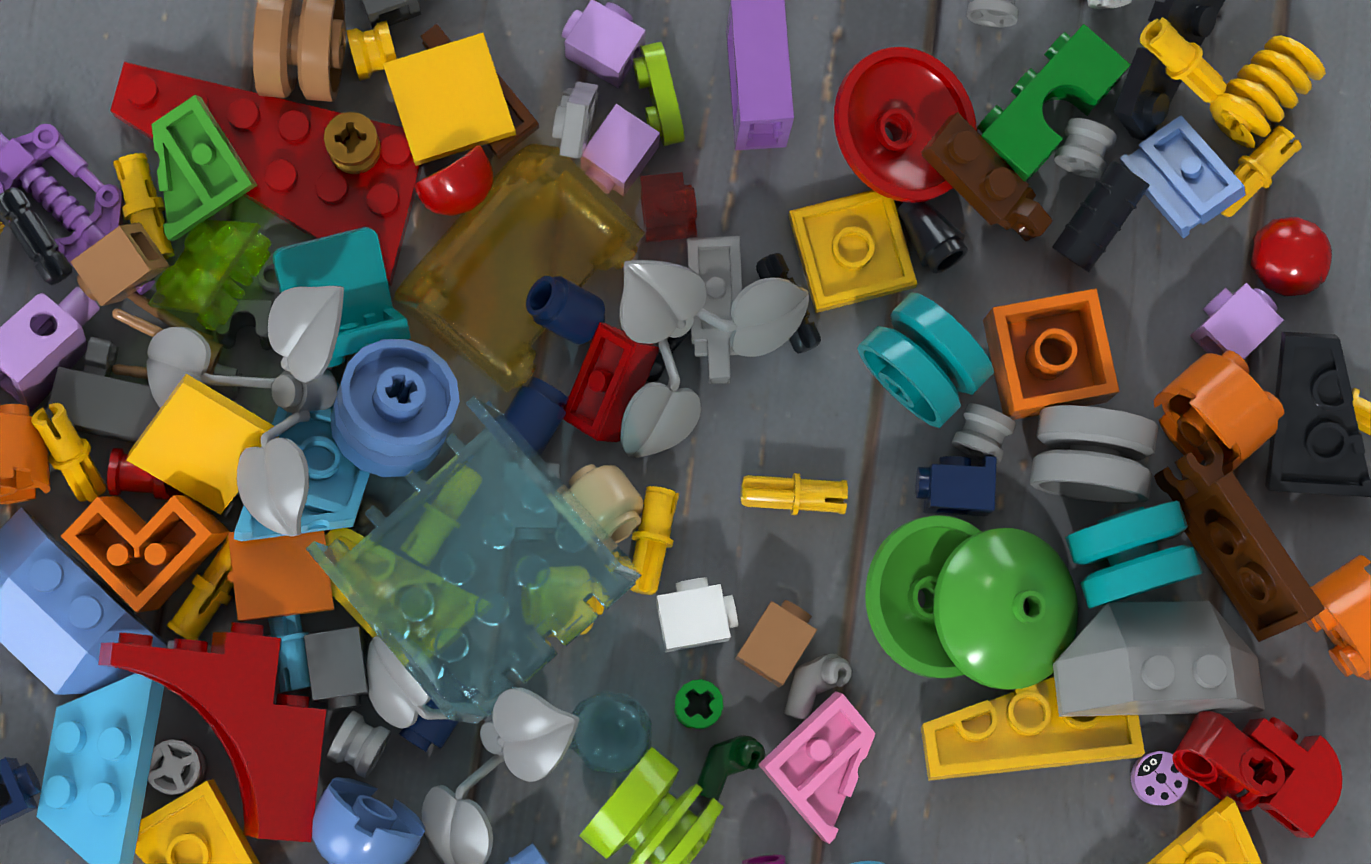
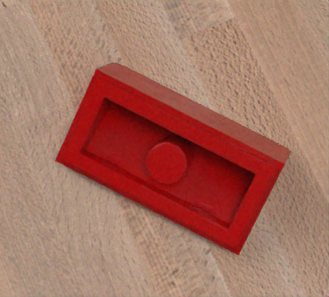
(607, 382)

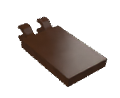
(1239, 545)

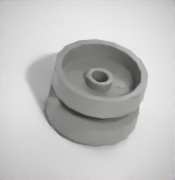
(1094, 454)

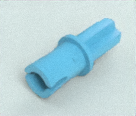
(292, 660)

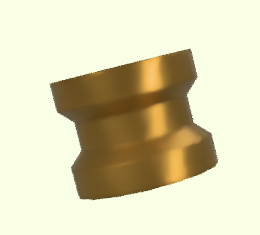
(354, 155)

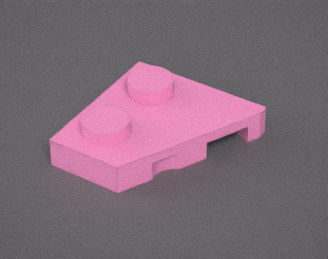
(821, 763)

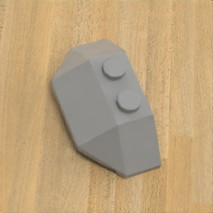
(1157, 662)

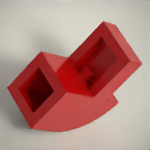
(1311, 776)

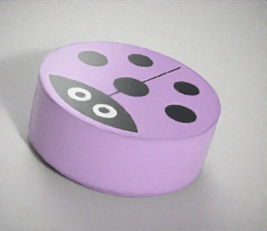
(1157, 779)

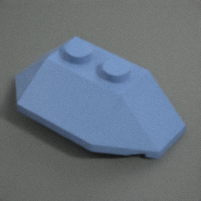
(58, 611)

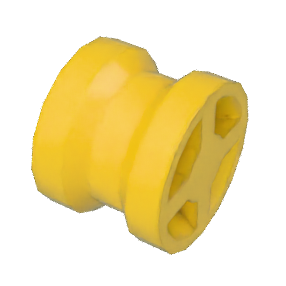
(371, 49)

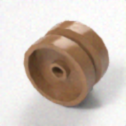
(299, 44)

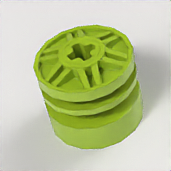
(652, 818)

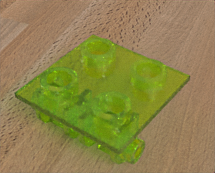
(201, 273)

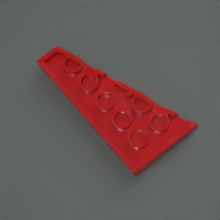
(288, 156)

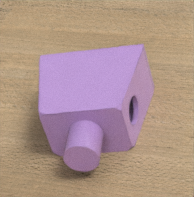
(40, 341)

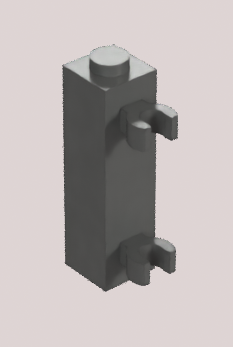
(112, 405)

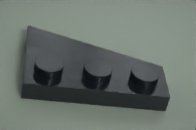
(1318, 435)

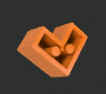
(143, 558)

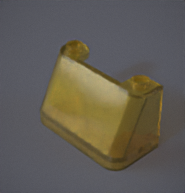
(532, 225)

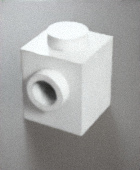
(695, 615)

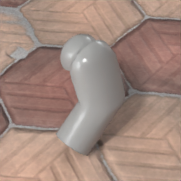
(815, 678)

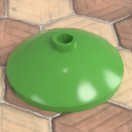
(901, 568)
(983, 613)

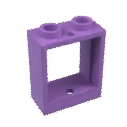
(759, 74)

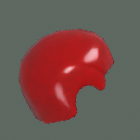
(457, 186)
(1291, 256)

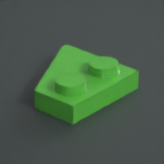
(196, 167)

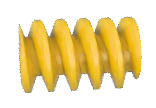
(1263, 86)

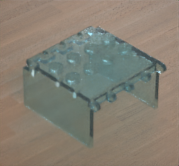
(480, 570)

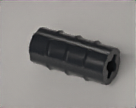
(1101, 216)

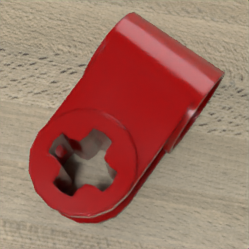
(1224, 759)

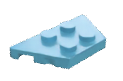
(334, 481)
(101, 769)

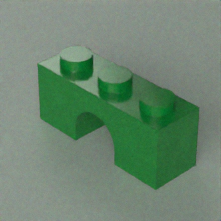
(1078, 72)

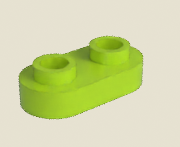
(654, 72)

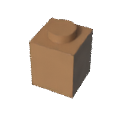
(118, 264)
(777, 642)

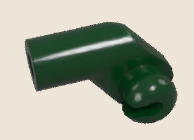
(727, 759)

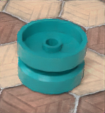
(925, 359)
(1133, 553)

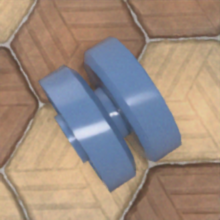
(394, 407)

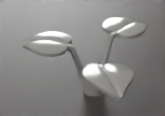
(661, 304)
(304, 331)
(520, 731)

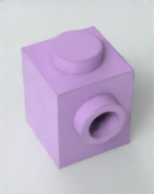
(603, 41)
(619, 151)
(1237, 321)

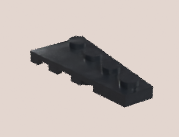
(1147, 87)

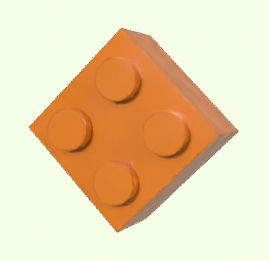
(1050, 353)

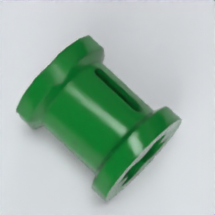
(698, 687)

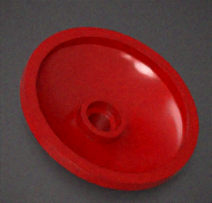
(912, 99)

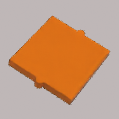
(278, 577)

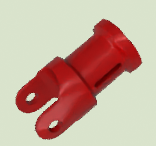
(130, 478)

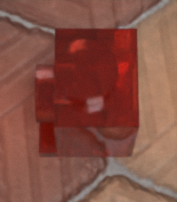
(667, 207)

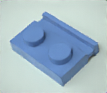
(1184, 176)

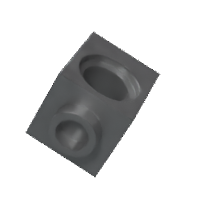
(337, 667)

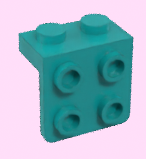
(356, 263)

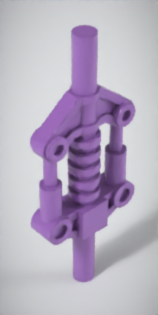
(21, 166)

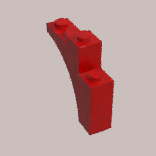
(233, 689)

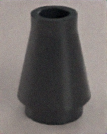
(932, 235)

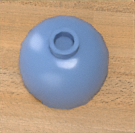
(361, 829)

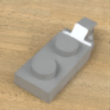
(575, 118)
(719, 266)

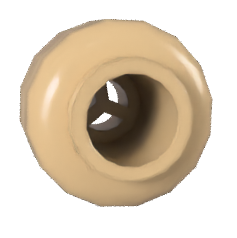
(609, 499)

